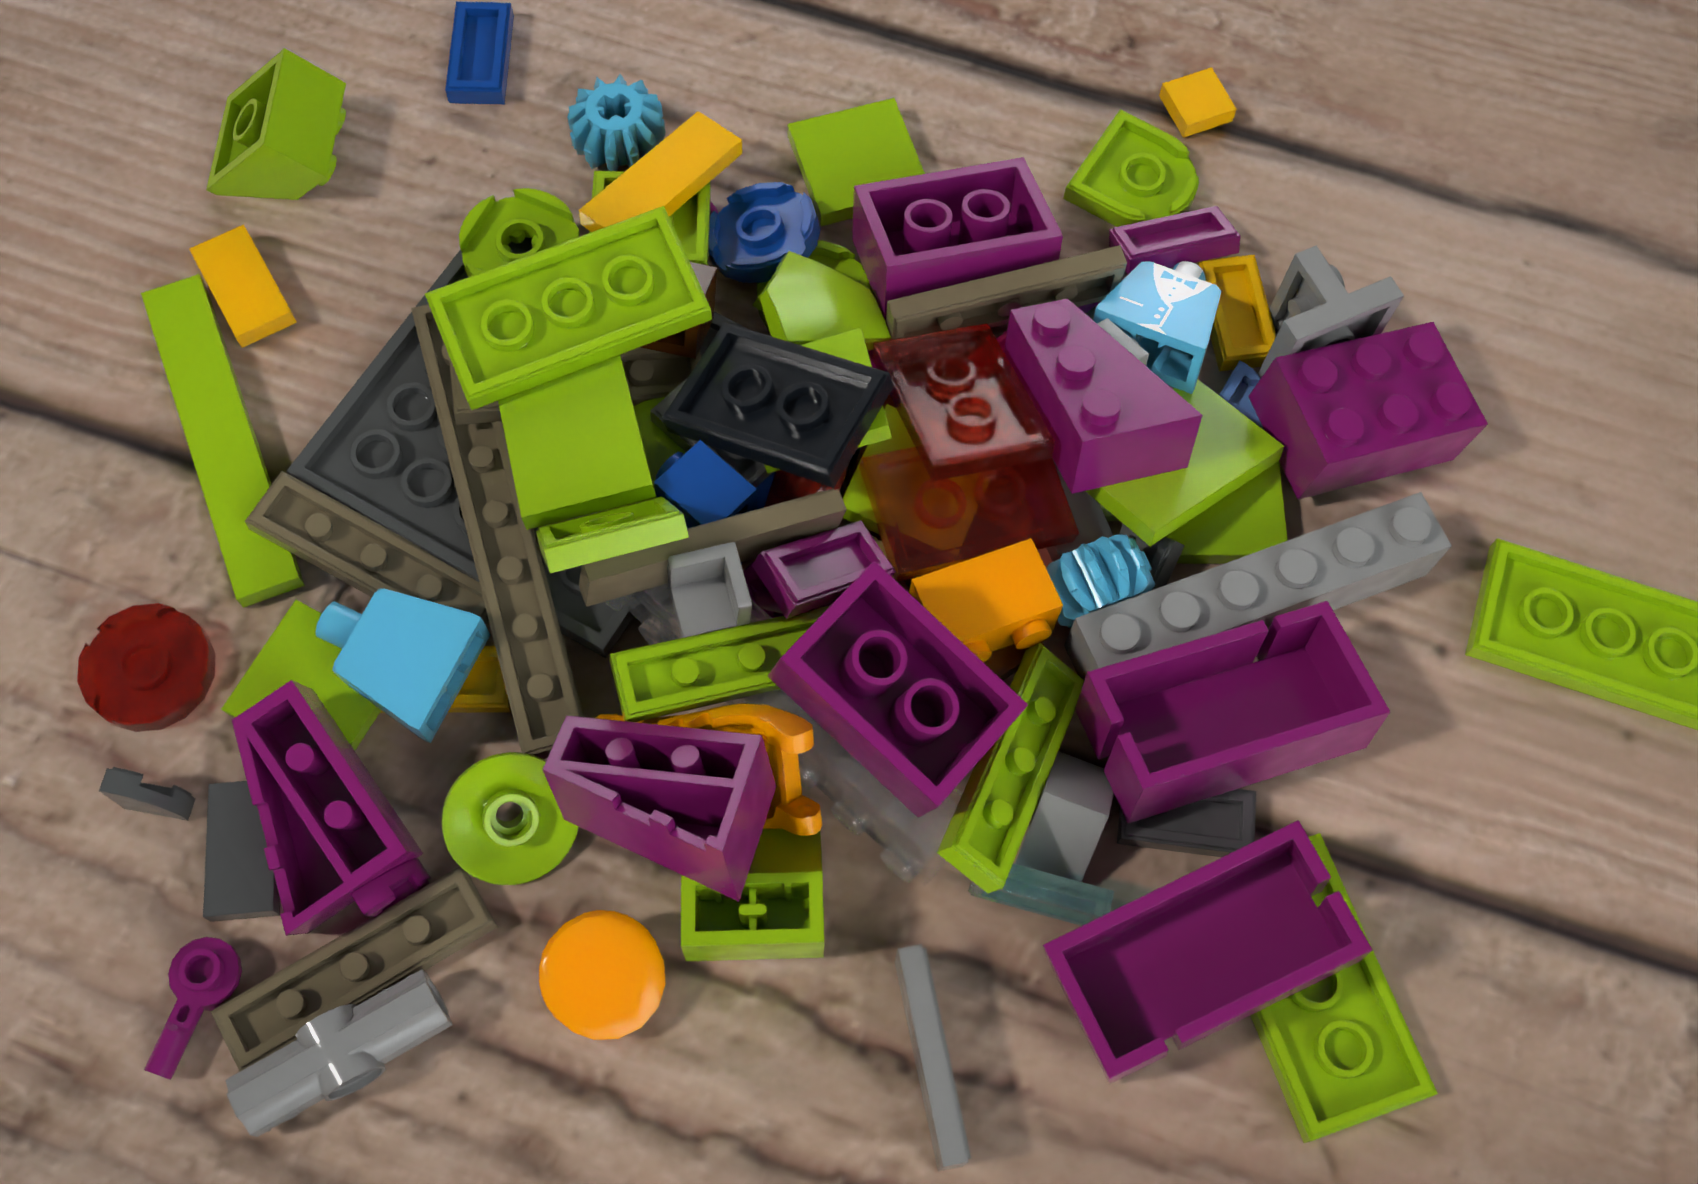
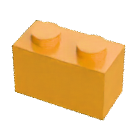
(993, 599)

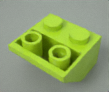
(777, 911)

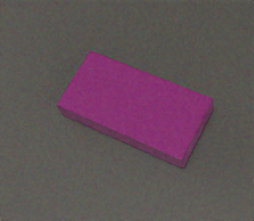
(1177, 238)
(818, 567)

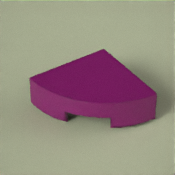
(391, 887)

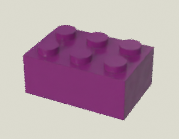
(951, 228)
(1366, 409)
(897, 690)

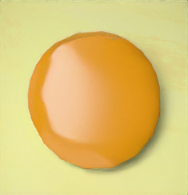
(602, 975)

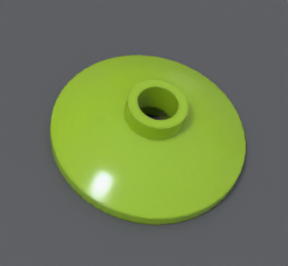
(500, 849)

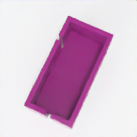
(1215, 721)
(1205, 951)

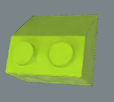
(279, 131)

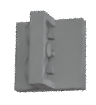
(1318, 311)

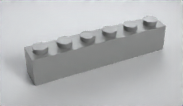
(1328, 564)

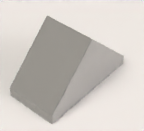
(1067, 819)

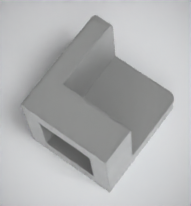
(708, 590)

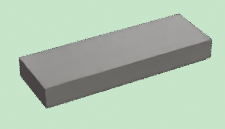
(932, 1058)

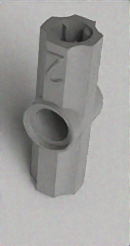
(337, 1053)

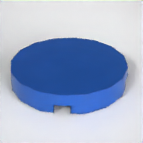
(760, 229)

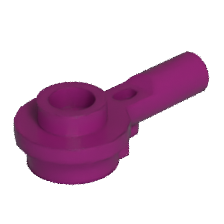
(201, 979)

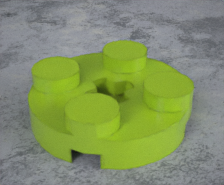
(495, 224)

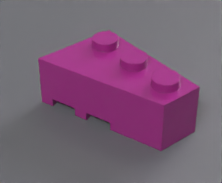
(1097, 399)
(666, 793)
(317, 807)

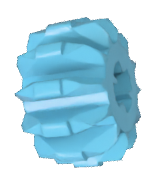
(615, 123)
(1099, 576)

